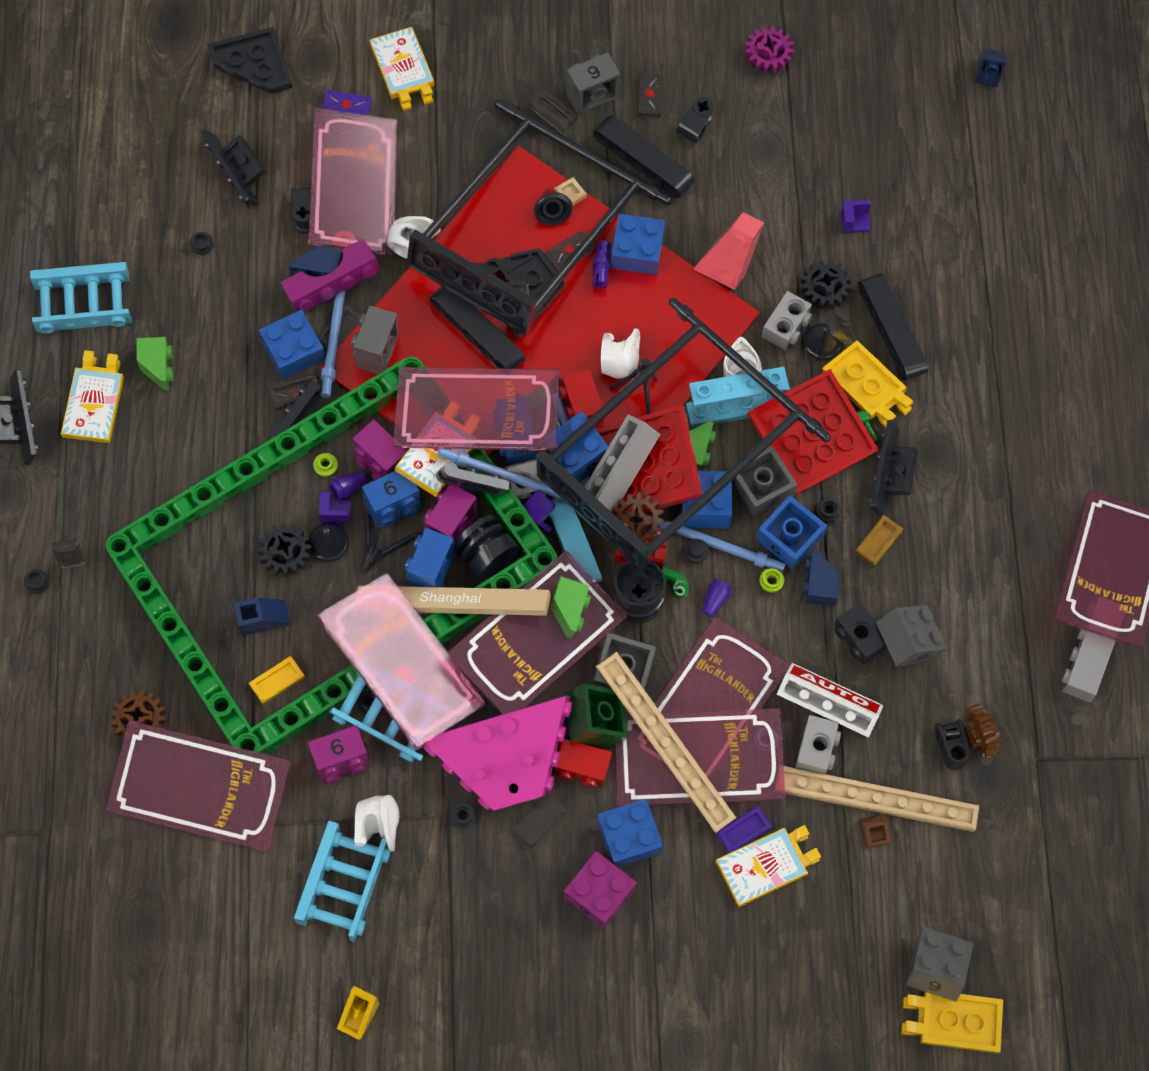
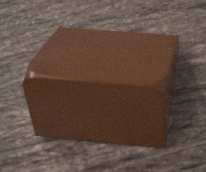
(875, 830)

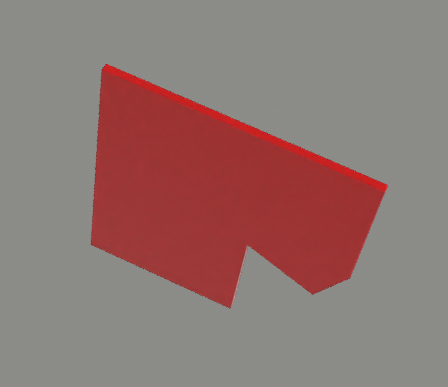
(571, 329)

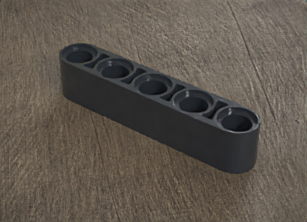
(643, 156)
(893, 326)
(477, 329)

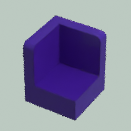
(855, 216)
(539, 508)
(334, 510)

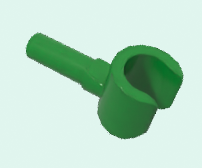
(864, 416)

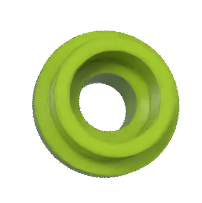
(325, 471)
(771, 573)

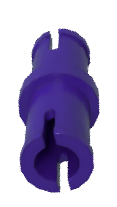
(601, 264)

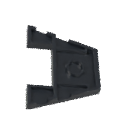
(528, 266)

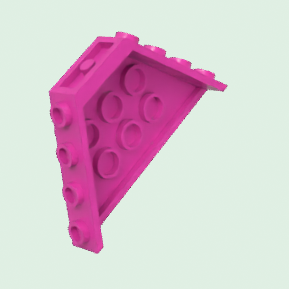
(506, 751)

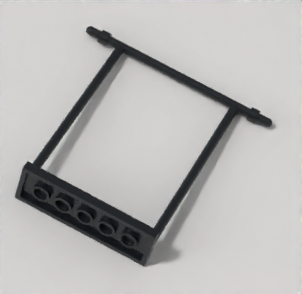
(482, 287)
(603, 519)

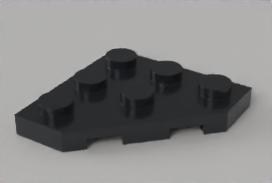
(253, 59)

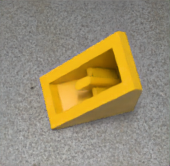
(358, 1013)

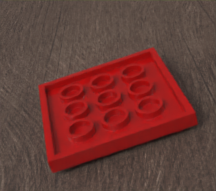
(805, 454)
(671, 467)

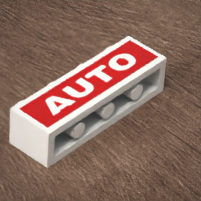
(830, 700)

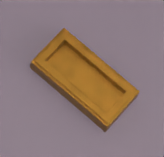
(878, 541)

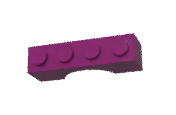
(309, 291)

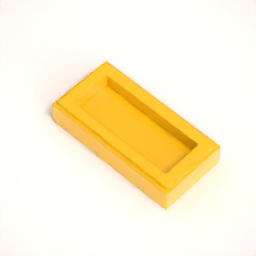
(276, 680)

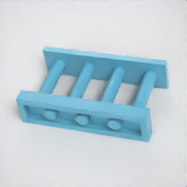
(77, 276)
(730, 397)
(341, 717)
(325, 862)

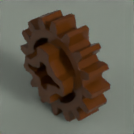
(640, 509)
(139, 707)
(981, 731)

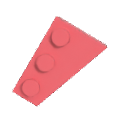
(732, 252)

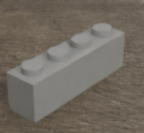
(622, 461)
(1088, 665)

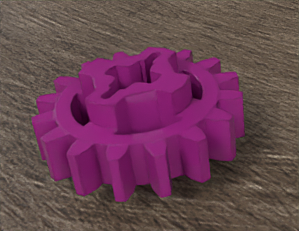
(770, 48)

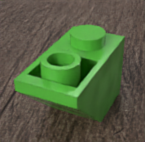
(154, 358)
(701, 438)
(567, 605)

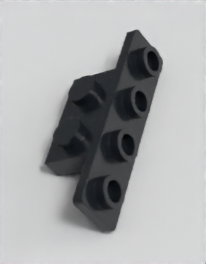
(238, 163)
(15, 419)
(894, 469)

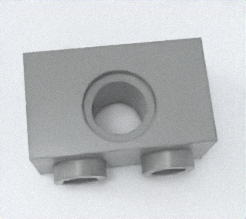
(821, 731)

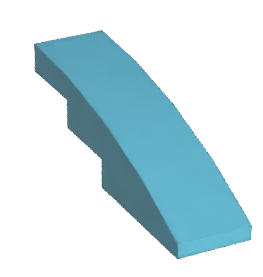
(573, 538)

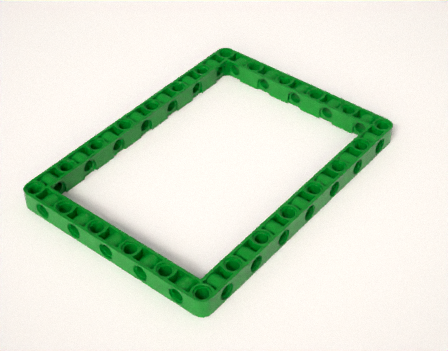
(228, 482)

